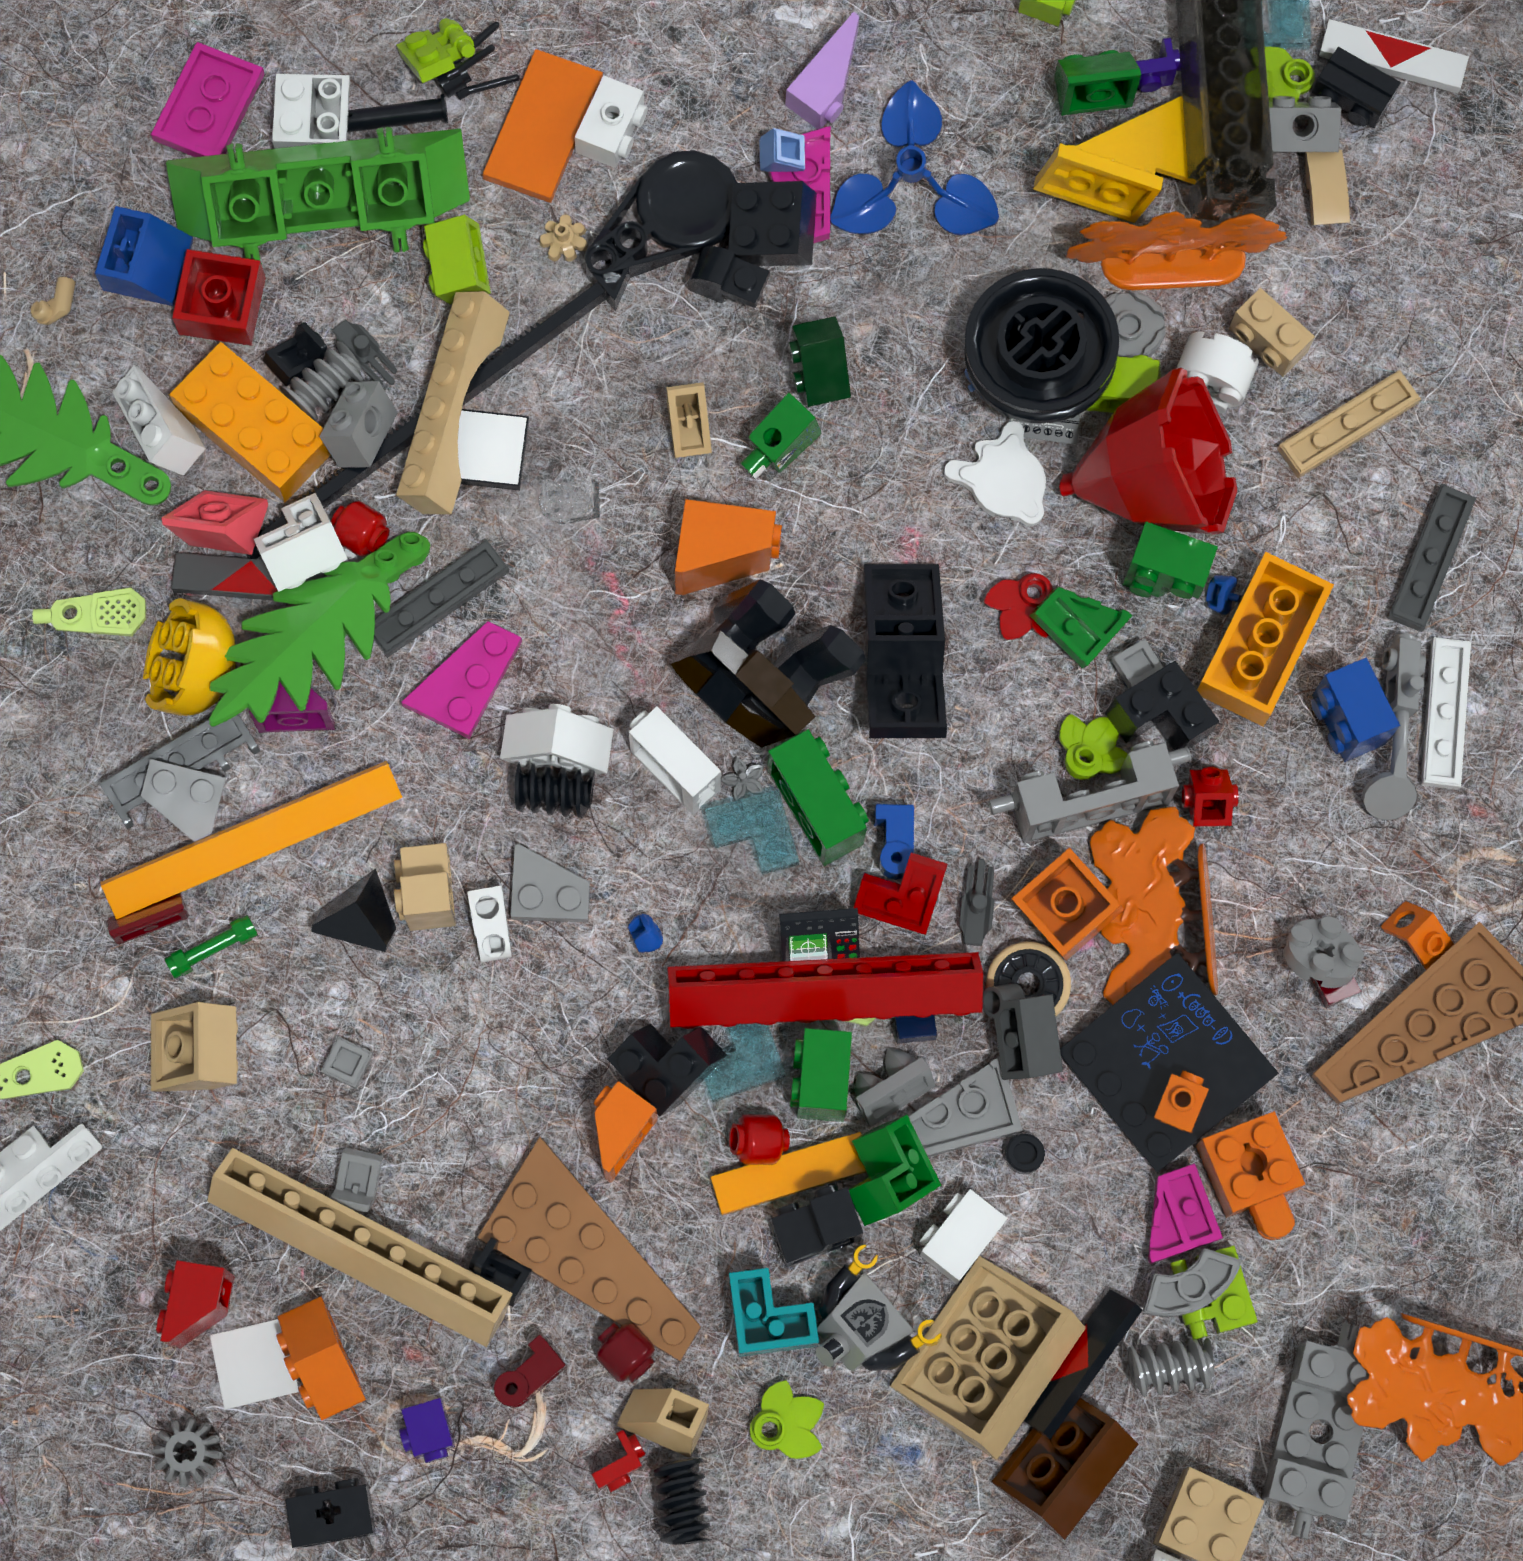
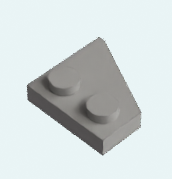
(184, 797)
(546, 890)

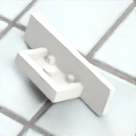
(34, 1168)

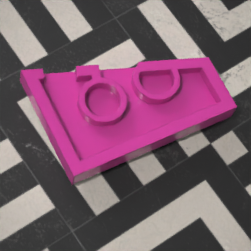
(816, 177)

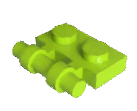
(434, 54)
(1228, 1311)

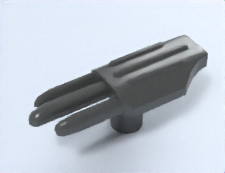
(365, 350)
(977, 909)

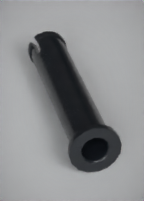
(398, 114)

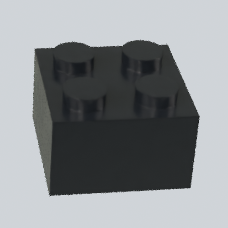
(773, 223)

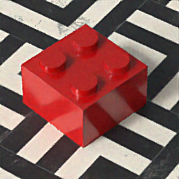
(219, 297)

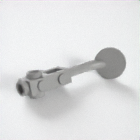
(1393, 792)

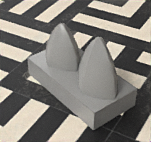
(905, 1083)

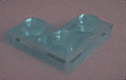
(757, 819)
(749, 1066)

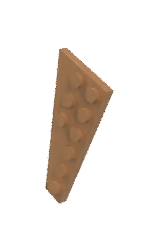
(1450, 1007)

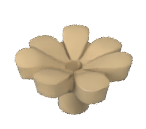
(563, 238)

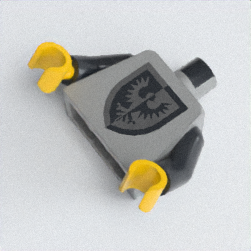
(863, 1324)

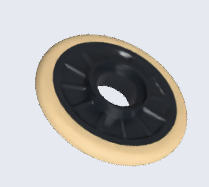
(1034, 959)

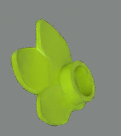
(1280, 68)
(1094, 743)
(793, 1421)

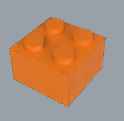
(1067, 904)

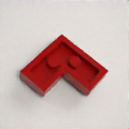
(903, 904)

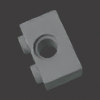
(1319, 136)
(358, 424)

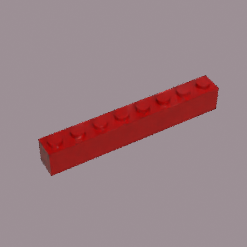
(825, 990)

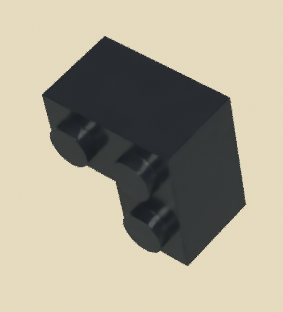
(1164, 701)
(663, 1072)
(817, 1228)

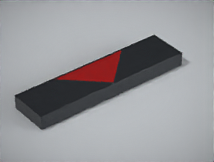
(1091, 1351)

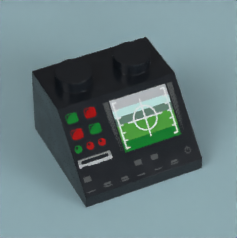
(819, 935)

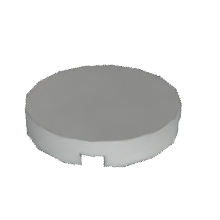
(1139, 323)

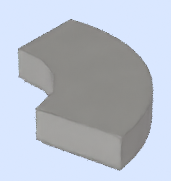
(1193, 1288)

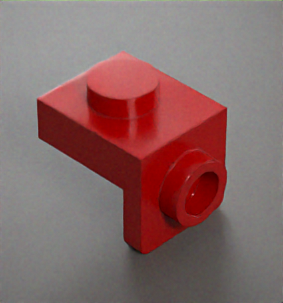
(617, 1473)

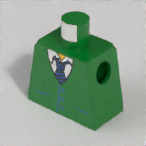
(788, 424)

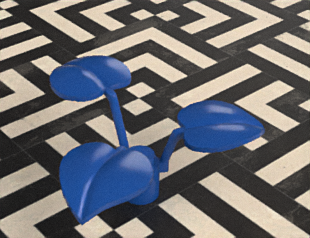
(913, 119)

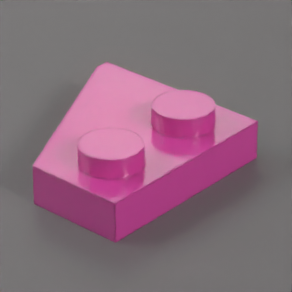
(1180, 1215)

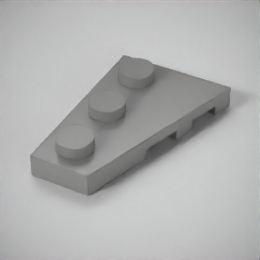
(969, 1113)

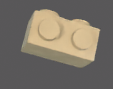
(1271, 332)

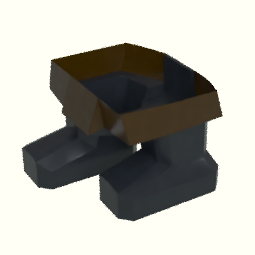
(730, 672)

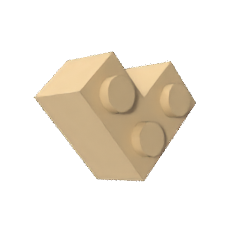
(426, 887)

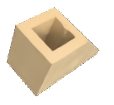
(665, 1418)

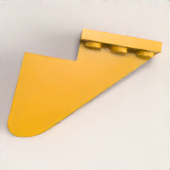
(1119, 166)

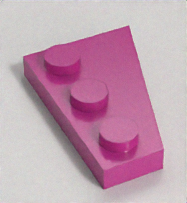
(466, 681)

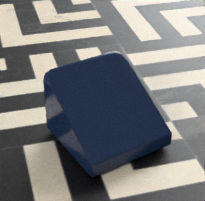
(915, 1029)

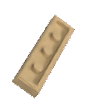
(1348, 424)

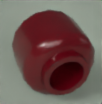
(625, 1352)

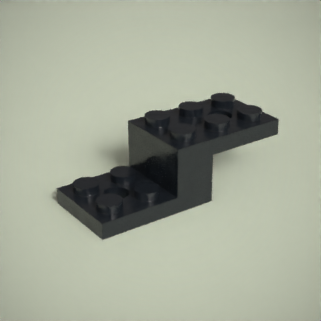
(904, 651)

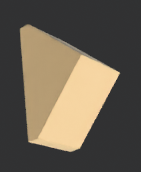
(688, 419)

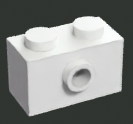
(610, 122)

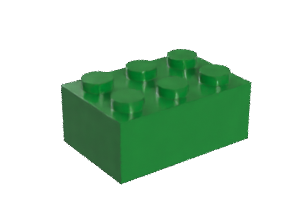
(817, 796)

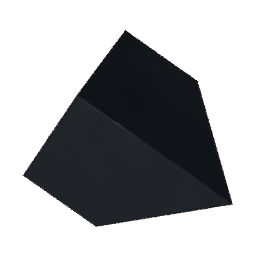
(359, 916)

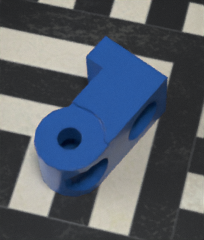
(898, 838)

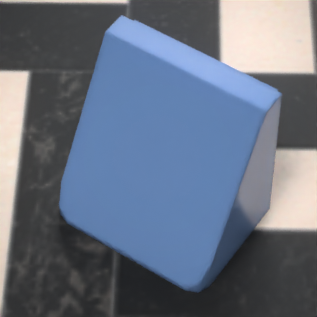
(782, 151)

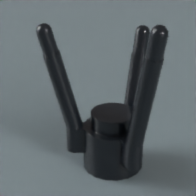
(455, 80)

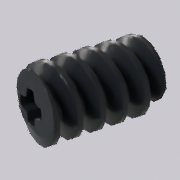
(553, 791)
(681, 1502)

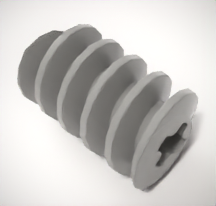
(325, 381)
(1172, 1366)

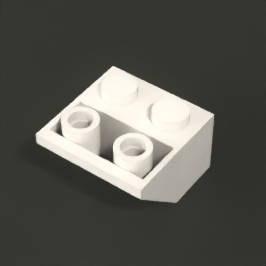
(310, 109)

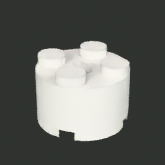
(1222, 365)

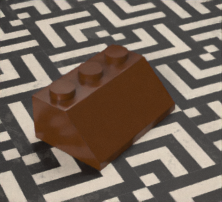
(1066, 1474)

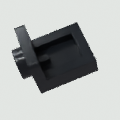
(295, 354)
(500, 1270)

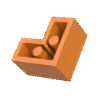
(318, 1359)

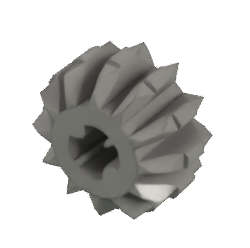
(187, 1467)

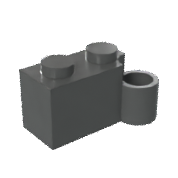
(1024, 1032)

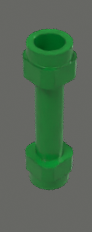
(181, 962)

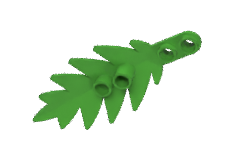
(66, 440)
(313, 629)

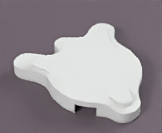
(1005, 477)

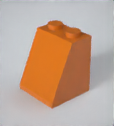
(723, 544)

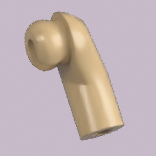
(57, 307)

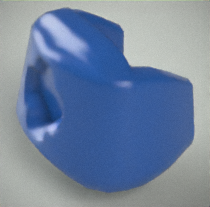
(1221, 594)
(645, 933)

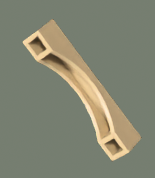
(432, 465)

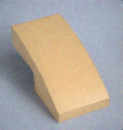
(1327, 187)

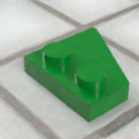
(1078, 623)

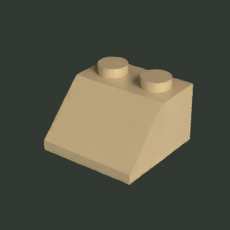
(194, 1047)

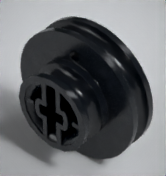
(1029, 316)

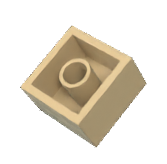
(1207, 1519)

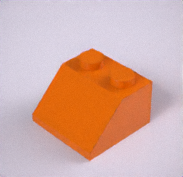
(621, 1126)

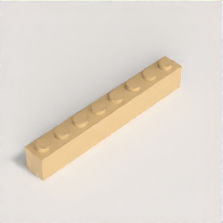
(359, 1247)

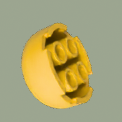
(204, 640)

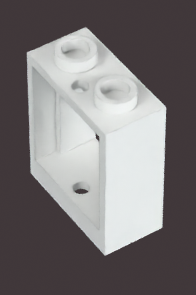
(674, 759)

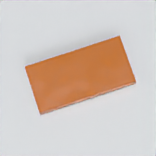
(542, 126)

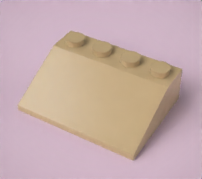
(992, 1358)

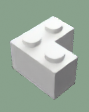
(302, 545)
(557, 740)

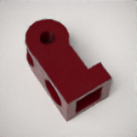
(519, 1386)

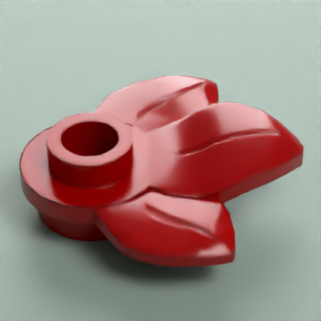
(1016, 605)

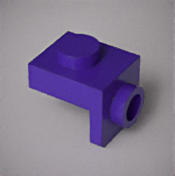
(1159, 71)

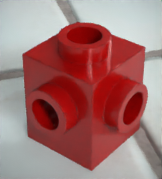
(1210, 797)

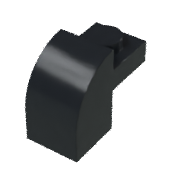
(723, 274)

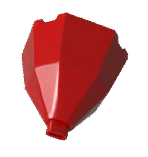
(1161, 460)

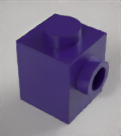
(427, 1431)

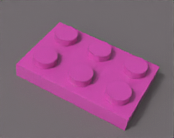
(207, 102)

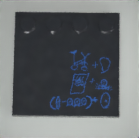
(1156, 1032)

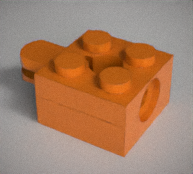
(1254, 1172)

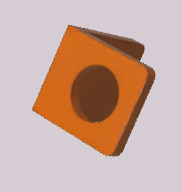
(1423, 934)

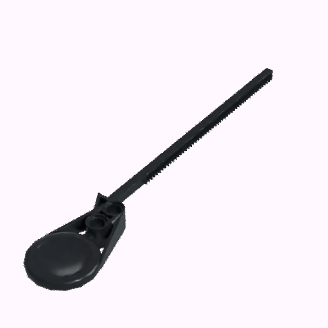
(681, 205)

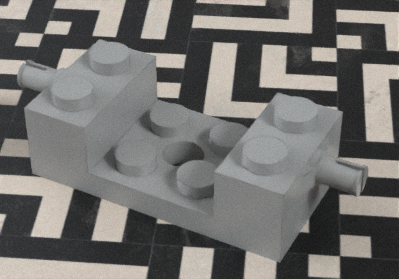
(1145, 785)
(1308, 1474)

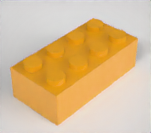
(251, 421)
(1264, 639)

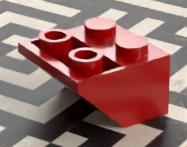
(195, 1303)

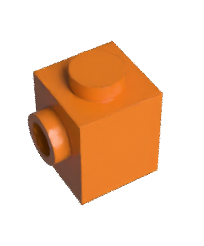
(1182, 1101)

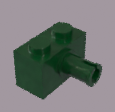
(820, 361)

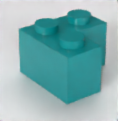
(760, 1325)

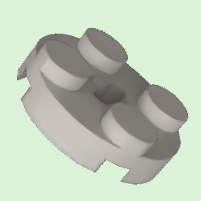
(1327, 935)

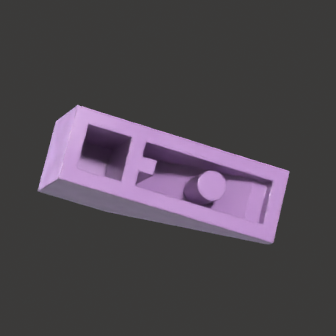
(821, 86)

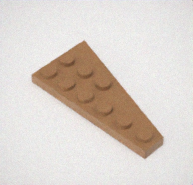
(572, 1244)

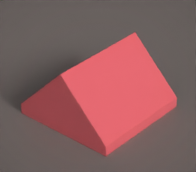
(218, 521)

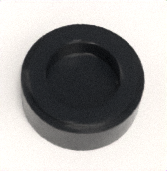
(1024, 1153)

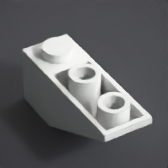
(157, 424)

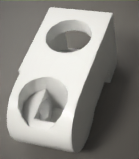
(490, 923)

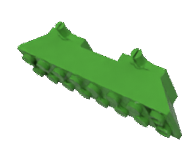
(316, 187)

